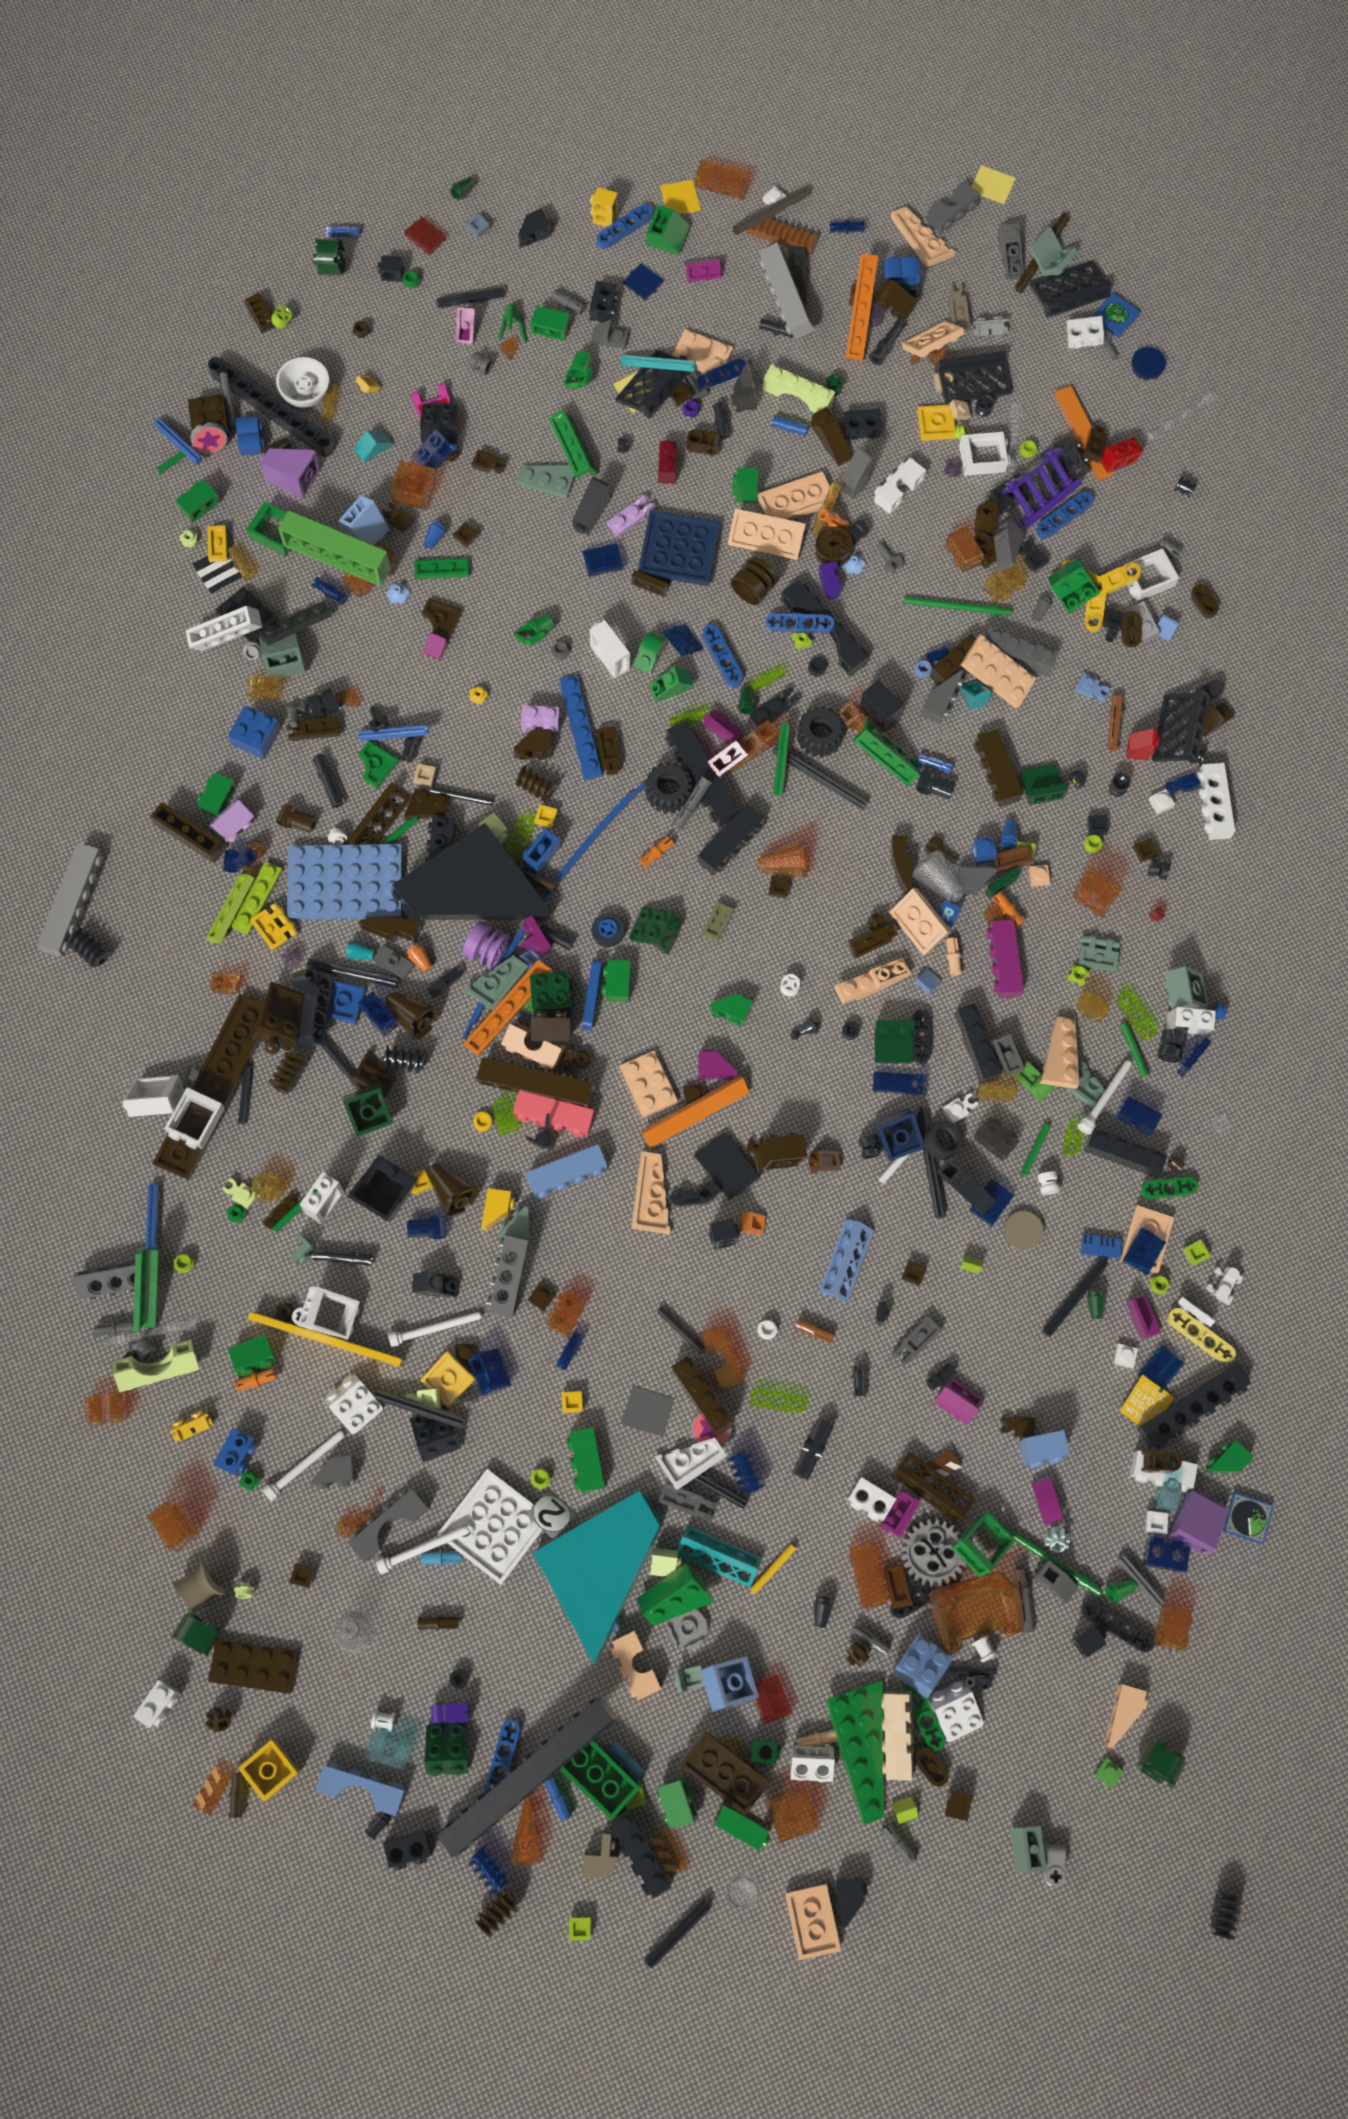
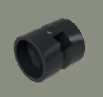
(322, 703)
(1172, 1045)

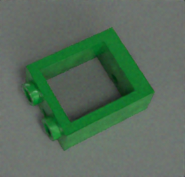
(258, 523)
(972, 1555)
(742, 1828)

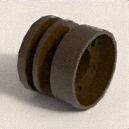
(754, 580)

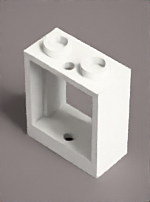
(982, 440)
(1164, 567)
(609, 649)
(1196, 1020)
(204, 1101)
(139, 1104)
(321, 1204)
(311, 1308)

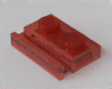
(425, 235)
(772, 1700)

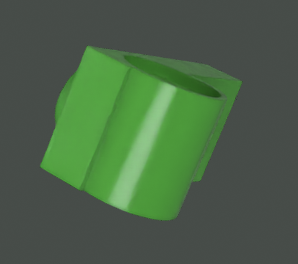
(1030, 1079)

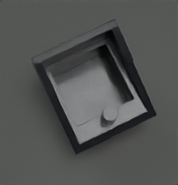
(383, 1188)

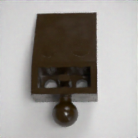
(279, 1018)

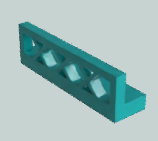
(720, 1552)

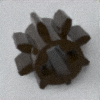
(857, 1654)
(218, 1719)

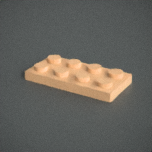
(795, 498)
(766, 534)
(998, 671)

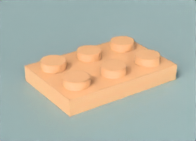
(933, 338)
(703, 350)
(920, 921)
(648, 1084)
(1153, 1222)
(812, 1921)

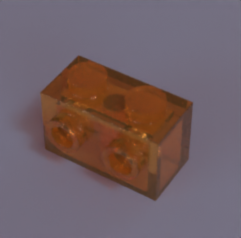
(964, 549)
(566, 1314)
(1173, 1628)

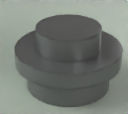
(560, 650)

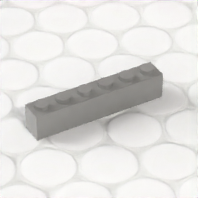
(786, 291)
(70, 899)

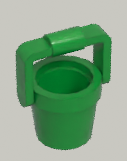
(580, 370)
(536, 629)

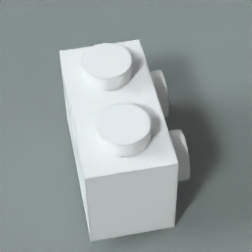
(156, 1704)

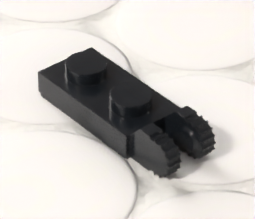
(774, 708)

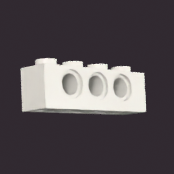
(224, 628)
(1217, 775)

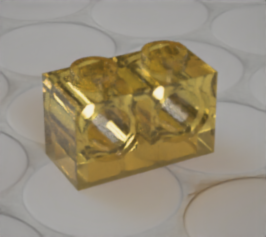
(1003, 580)

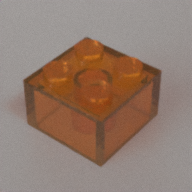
(413, 485)
(1097, 892)
(172, 1526)
(792, 1814)

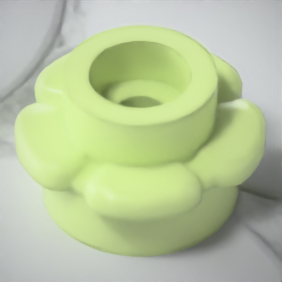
(191, 541)
(243, 1590)

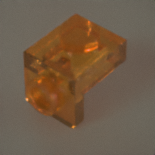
(225, 983)

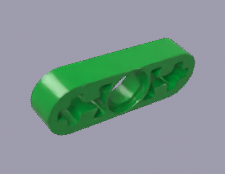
(1183, 1191)

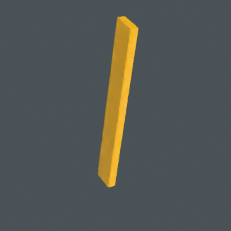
(325, 1339)

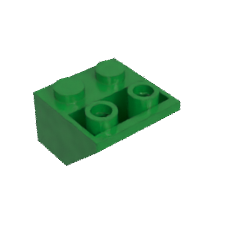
(667, 230)
(1073, 585)

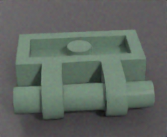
(1099, 958)

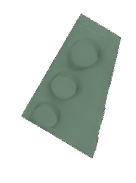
(548, 479)
(498, 983)
(1089, 1087)

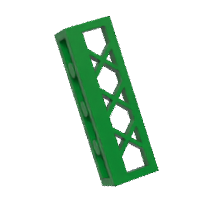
(572, 444)
(888, 753)
(145, 1288)

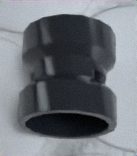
(857, 531)
(1119, 780)
(1155, 870)
(869, 1147)

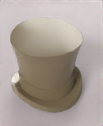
(198, 1587)

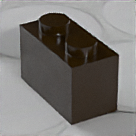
(896, 299)

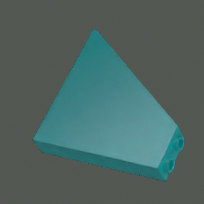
(598, 1567)

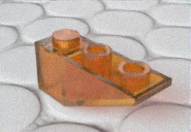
(759, 741)

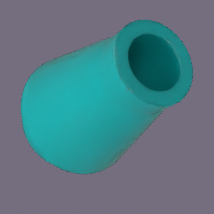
(358, 951)

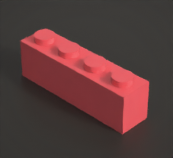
(562, 1114)

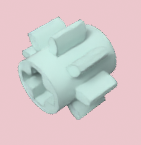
(1057, 1539)

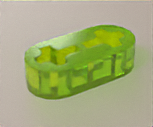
(1068, 1138)

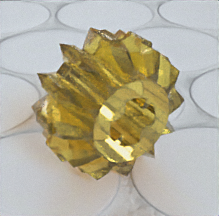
(1092, 1007)
(268, 1186)

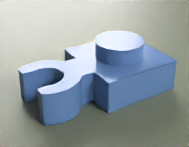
(1089, 686)

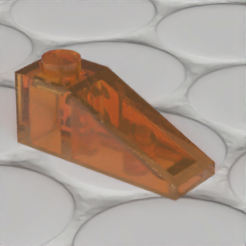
(526, 1843)

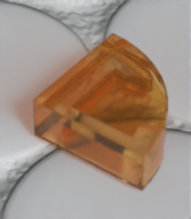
(509, 347)
(348, 697)

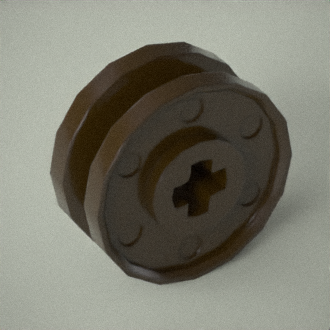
(834, 545)

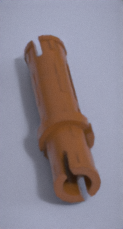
(1115, 723)

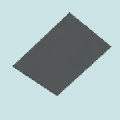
(647, 1411)

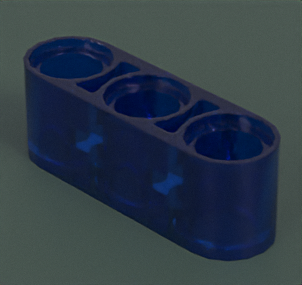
(715, 376)

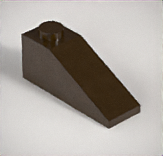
(830, 435)

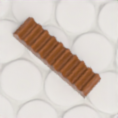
(784, 235)

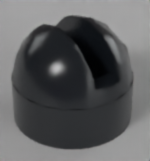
(623, 445)

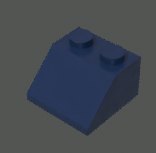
(899, 1134)

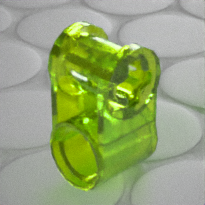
(505, 1120)

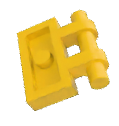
(269, 930)

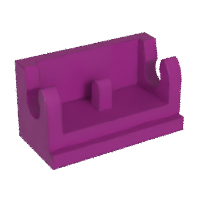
(900, 1514)

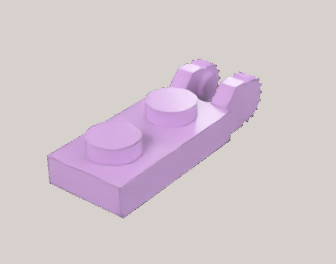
(630, 516)

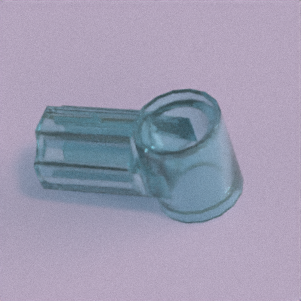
(1168, 1495)

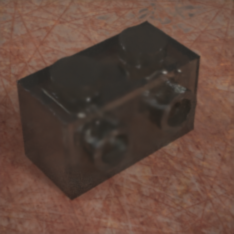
(996, 1138)

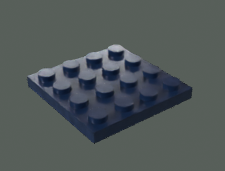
(679, 547)

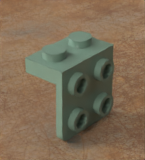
(1049, 253)

